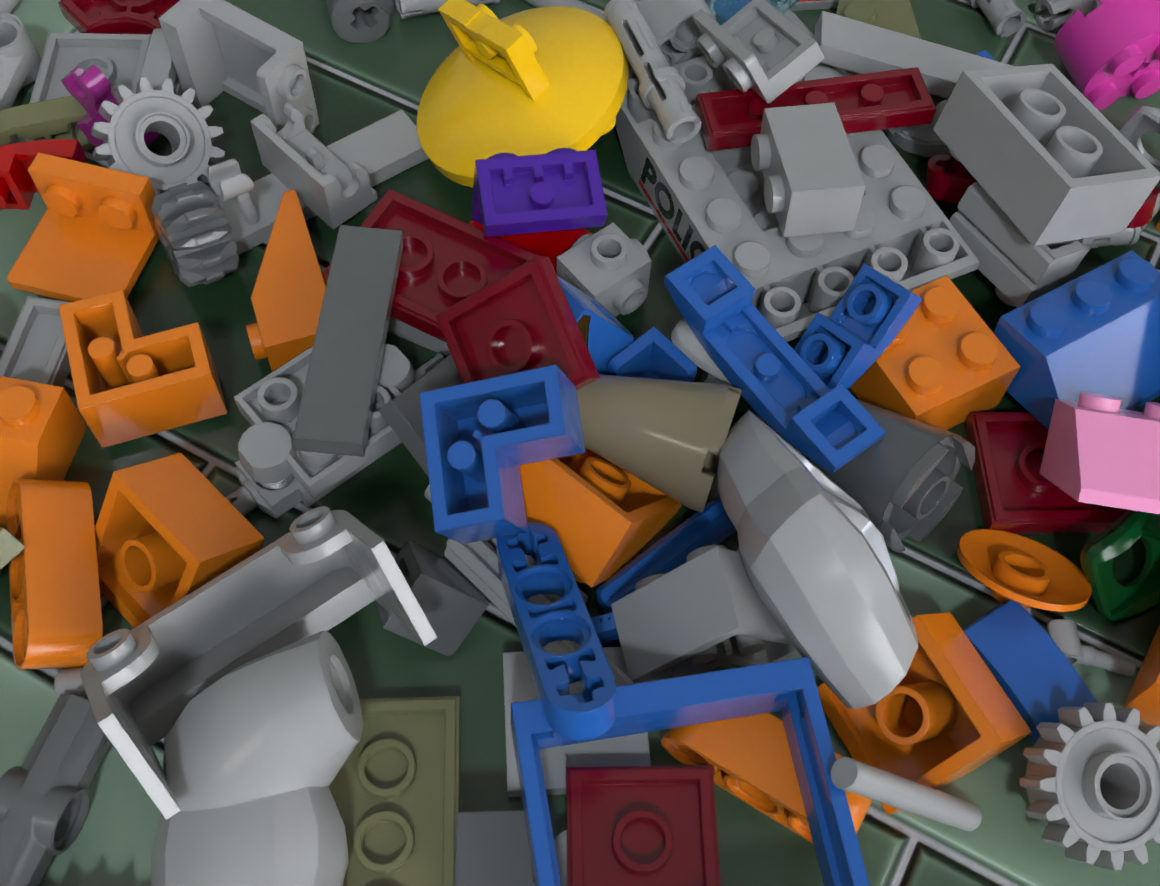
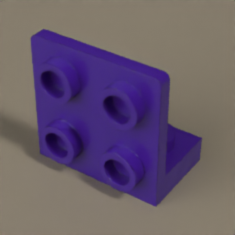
(538, 192)

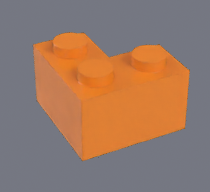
(133, 381)

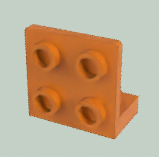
(90, 235)

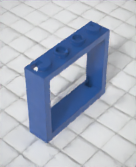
(700, 699)

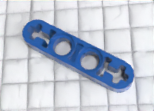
(553, 622)

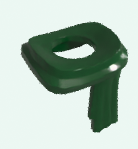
(1097, 557)

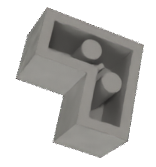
(697, 620)

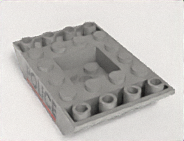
(720, 201)

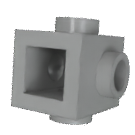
(608, 269)

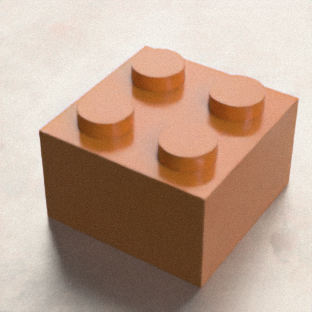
(940, 362)

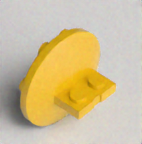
(520, 86)

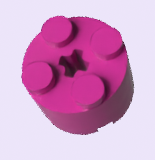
(1113, 50)

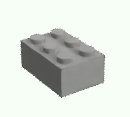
(1044, 153)

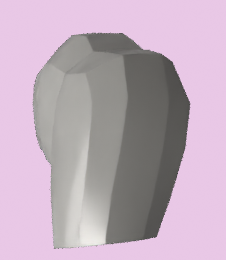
(816, 564)
(256, 773)

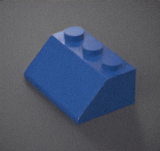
(1088, 338)

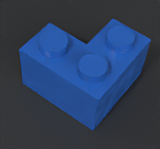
(481, 436)

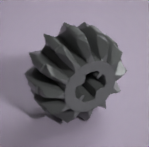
(195, 233)

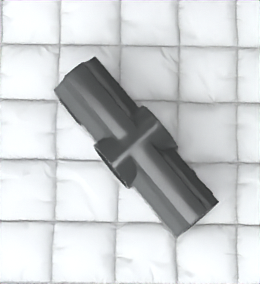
(48, 795)

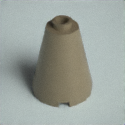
(660, 430)

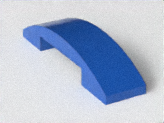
(755, 358)

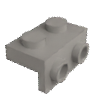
(758, 48)

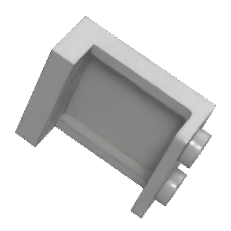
(237, 53)

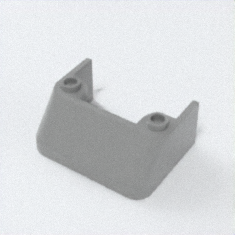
(271, 599)

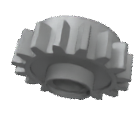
(161, 113)
(1096, 784)

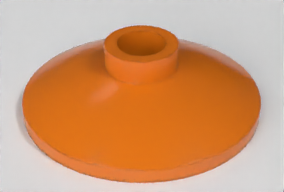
(1023, 571)

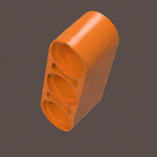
(55, 575)
(754, 765)

